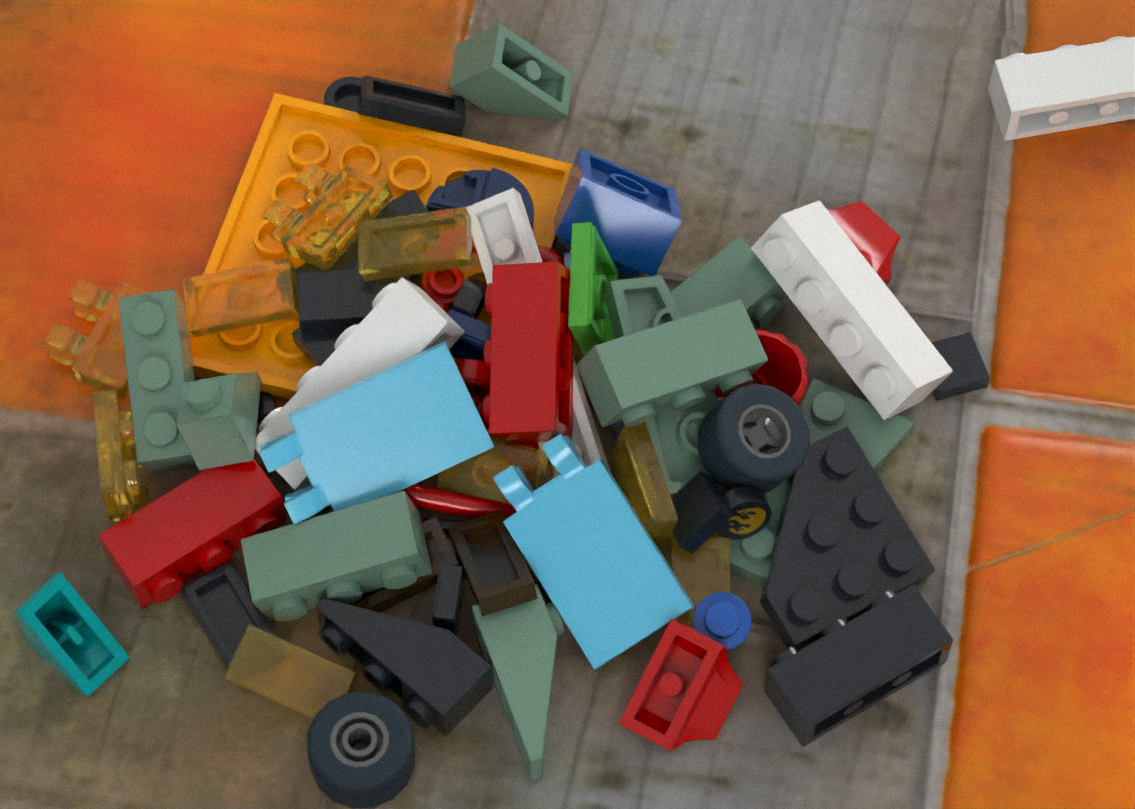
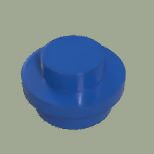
(723, 619)

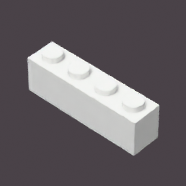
(1064, 88)
(851, 309)
(396, 328)

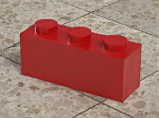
(529, 353)
(191, 529)

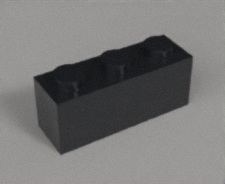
(856, 663)

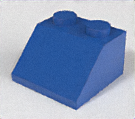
(628, 210)

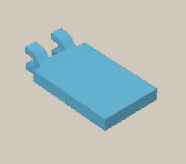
(380, 434)
(592, 554)

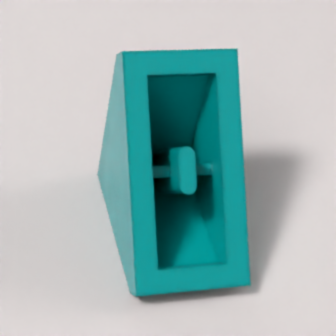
(70, 635)

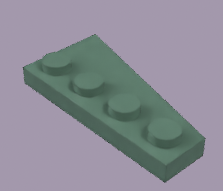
(638, 306)
(825, 412)

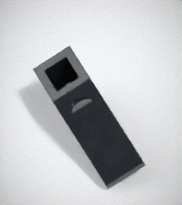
(417, 661)

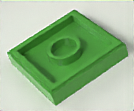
(589, 273)

